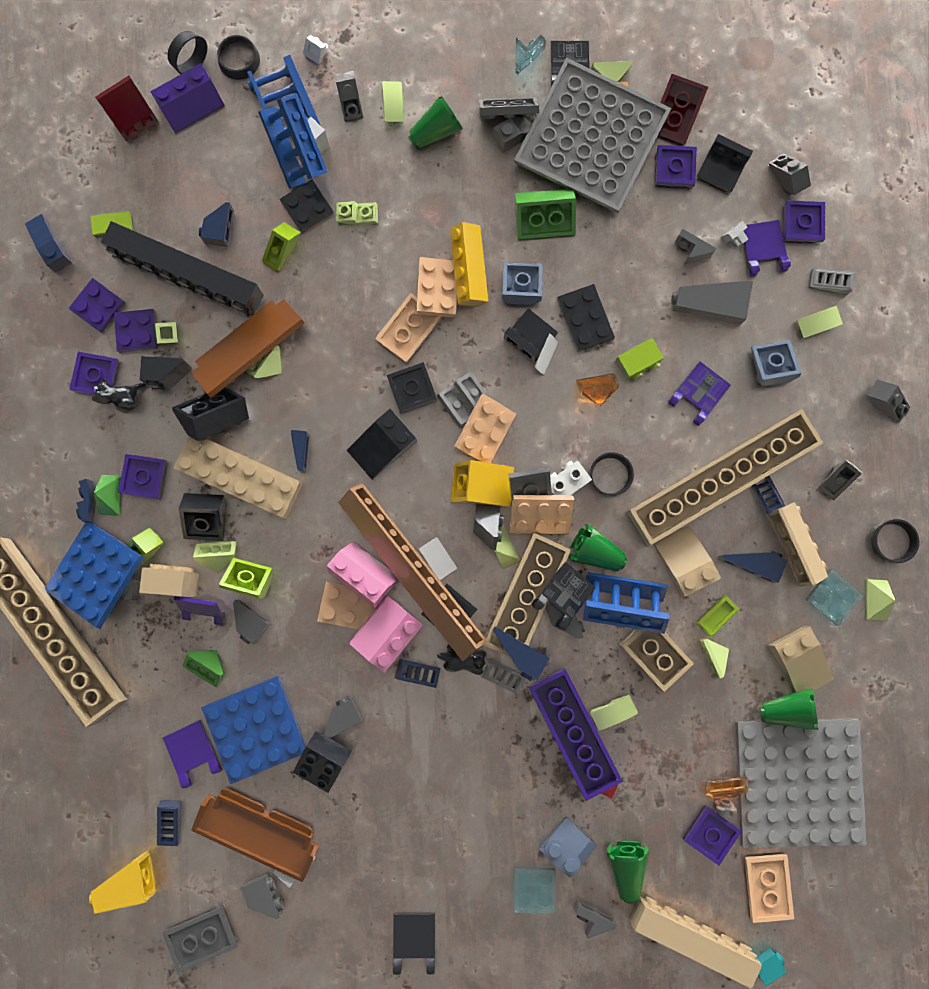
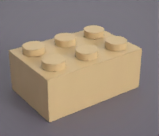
(169, 581)
(656, 656)

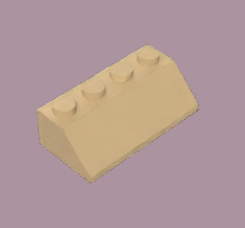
(797, 545)

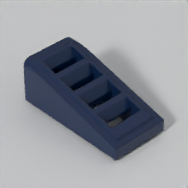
(300, 444)
(775, 496)
(400, 669)
(168, 809)

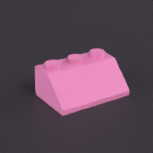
(362, 574)
(385, 634)

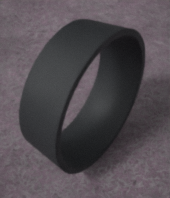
(197, 57)
(240, 73)
(627, 464)
(913, 536)

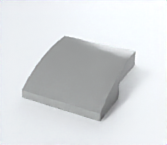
(461, 398)

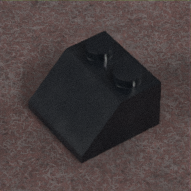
(162, 372)
(203, 516)

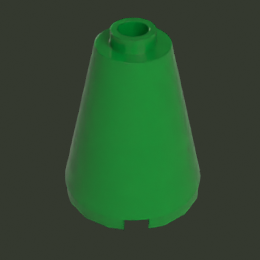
(434, 124)
(596, 550)
(792, 710)
(628, 867)

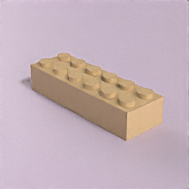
(239, 476)
(533, 573)
(695, 941)

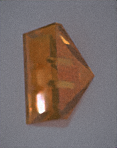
(598, 387)
(727, 788)

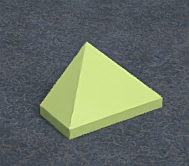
(612, 70)
(266, 366)
(505, 550)
(215, 555)
(878, 599)
(716, 656)

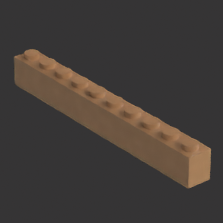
(412, 571)

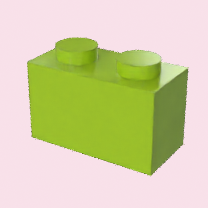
(640, 359)

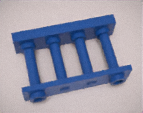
(295, 86)
(302, 138)
(624, 616)

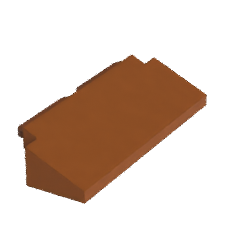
(245, 346)
(257, 833)

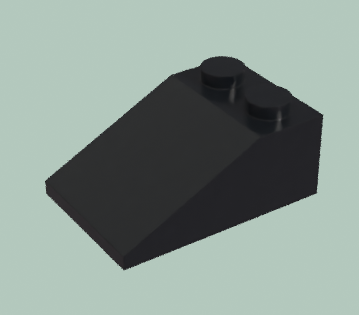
(381, 444)

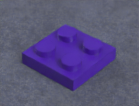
(676, 165)
(804, 221)
(96, 305)
(135, 330)
(90, 370)
(142, 476)
(712, 835)

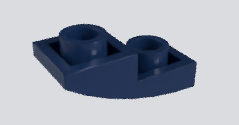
(87, 507)

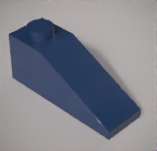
(47, 243)
(763, 565)
(524, 657)

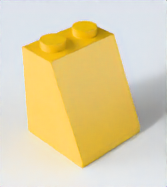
(481, 484)
(125, 888)

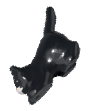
(122, 396)
(453, 663)

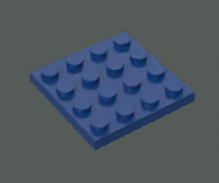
(93, 574)
(254, 729)

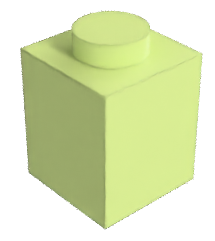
(166, 332)

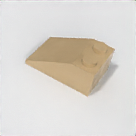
(686, 561)
(802, 659)

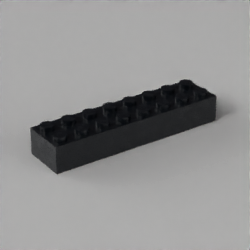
(182, 269)

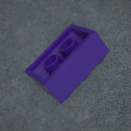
(187, 98)

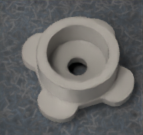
(725, 807)

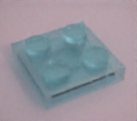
(834, 597)
(534, 890)

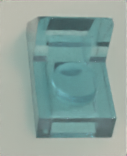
(525, 55)

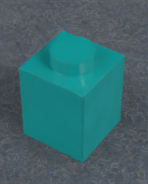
(772, 966)

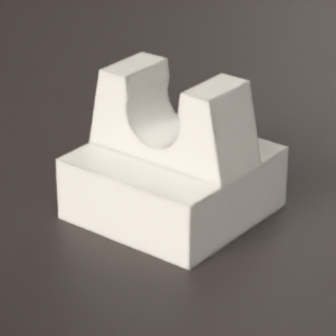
(315, 49)
(736, 234)

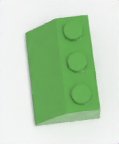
(545, 213)

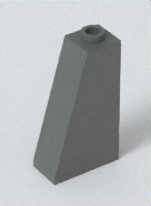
(715, 301)

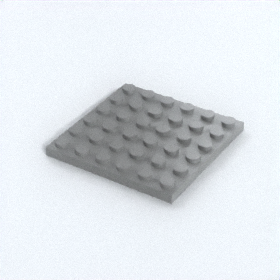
(592, 135)
(801, 784)

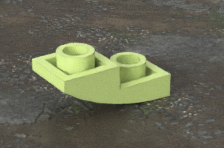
(392, 101)
(356, 213)
(820, 321)
(614, 713)

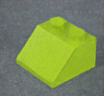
(247, 578)

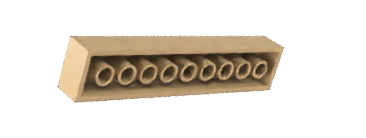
(724, 477)
(54, 639)

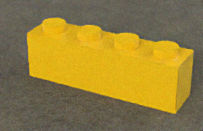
(469, 264)

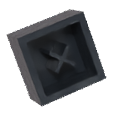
(322, 761)

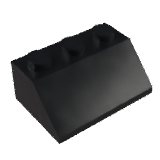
(213, 415)

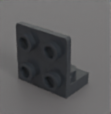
(724, 163)
(529, 335)

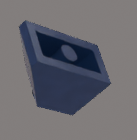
(217, 226)

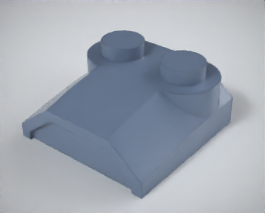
(522, 283)
(775, 363)
(567, 847)

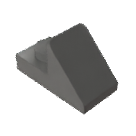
(699, 248)
(840, 479)
(598, 923)

